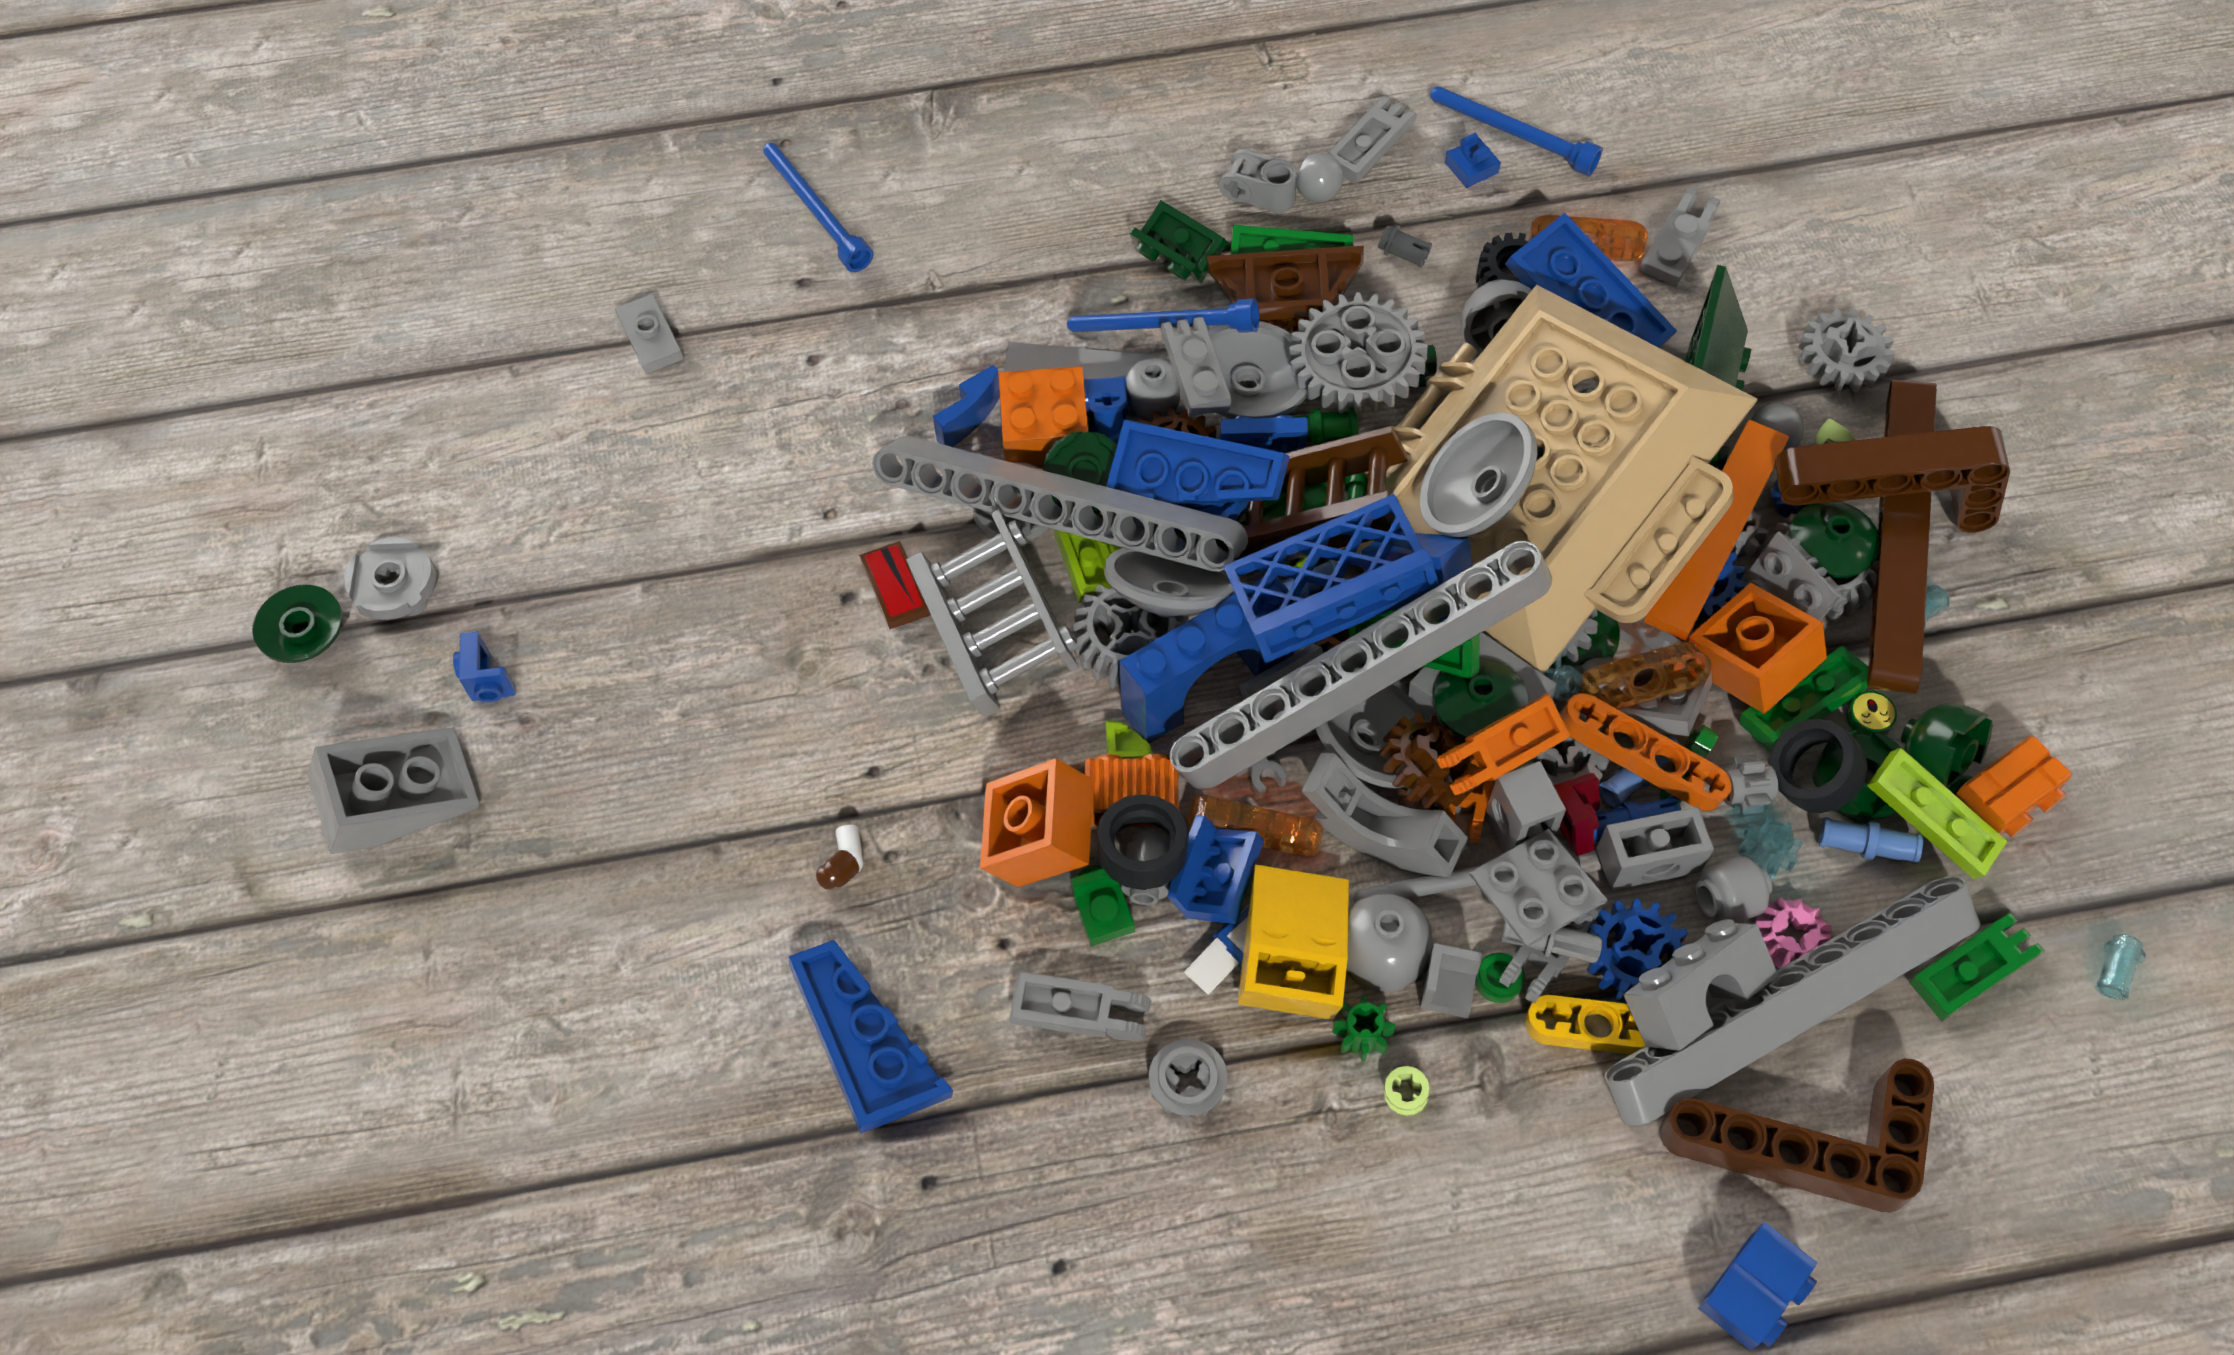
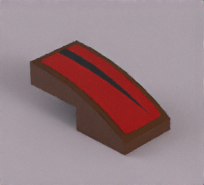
(894, 585)

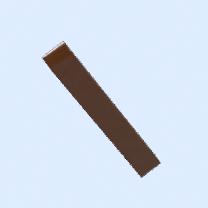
(1903, 559)

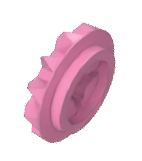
(1775, 921)

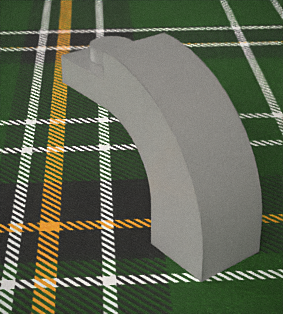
(1394, 834)

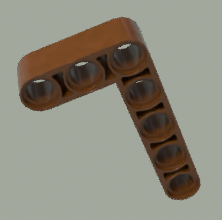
(1959, 460)
(1816, 1149)

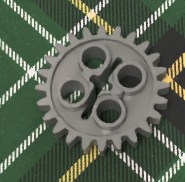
(1357, 345)

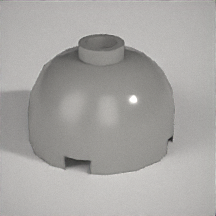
(1489, 311)
(1387, 942)

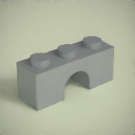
(1672, 998)

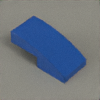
(977, 400)

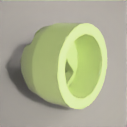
(1833, 432)

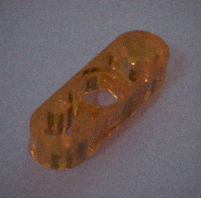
(1617, 230)
(1663, 682)
(1277, 829)

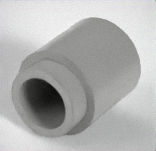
(1143, 847)

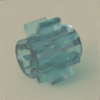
(1770, 846)

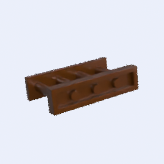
(1329, 464)

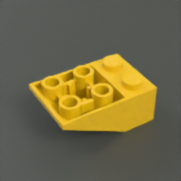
(1295, 943)

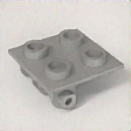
(1791, 576)
(1539, 888)

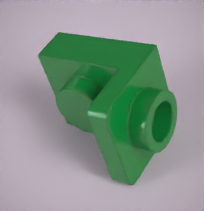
(1101, 906)

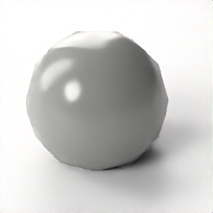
(1319, 177)
(1782, 419)

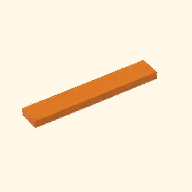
(1749, 471)

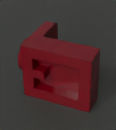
(1581, 802)

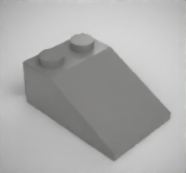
(389, 787)

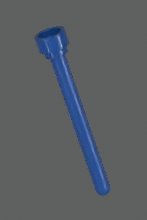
(1580, 155)
(852, 250)
(1240, 316)

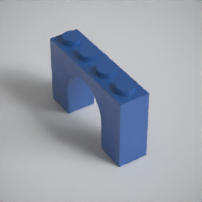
(1164, 670)

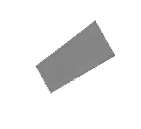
(1094, 362)

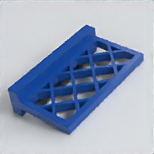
(1342, 601)

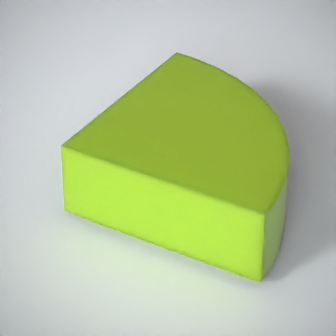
(1125, 742)

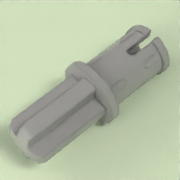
(1562, 942)

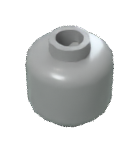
(1152, 388)
(1733, 890)

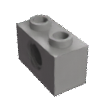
(1523, 806)
(1654, 848)

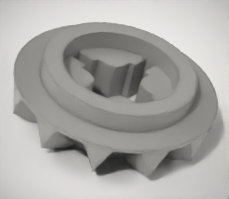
(1182, 1057)

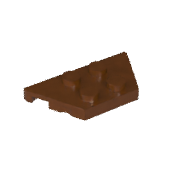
(1287, 281)

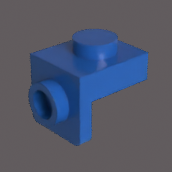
(475, 674)

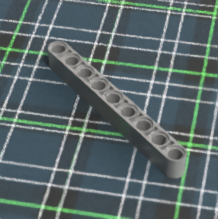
(1075, 496)
(1383, 665)
(1797, 1000)

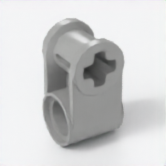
(1262, 181)

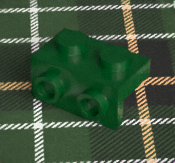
(1178, 242)

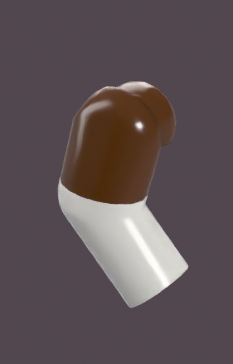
(845, 863)

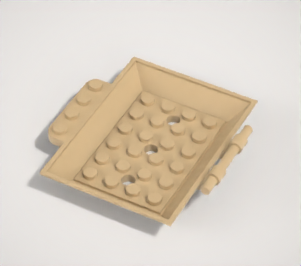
(1621, 472)

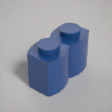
(1759, 1287)

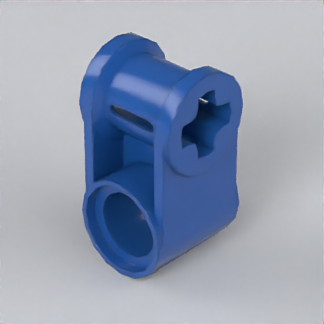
(1106, 405)

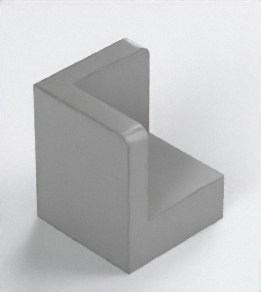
(1450, 980)

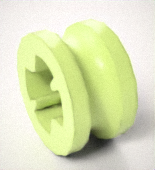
(1418, 1082)

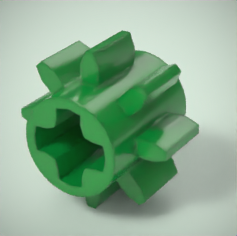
(1365, 1041)

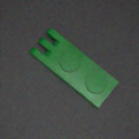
(1974, 967)

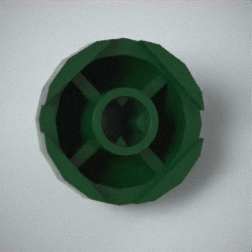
(1948, 741)

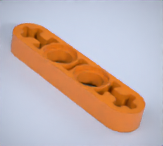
(1642, 757)

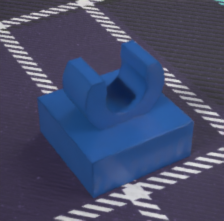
(1472, 161)

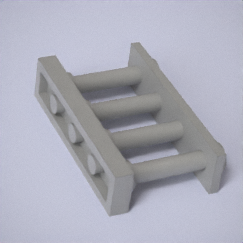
(950, 612)

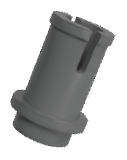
(1404, 245)

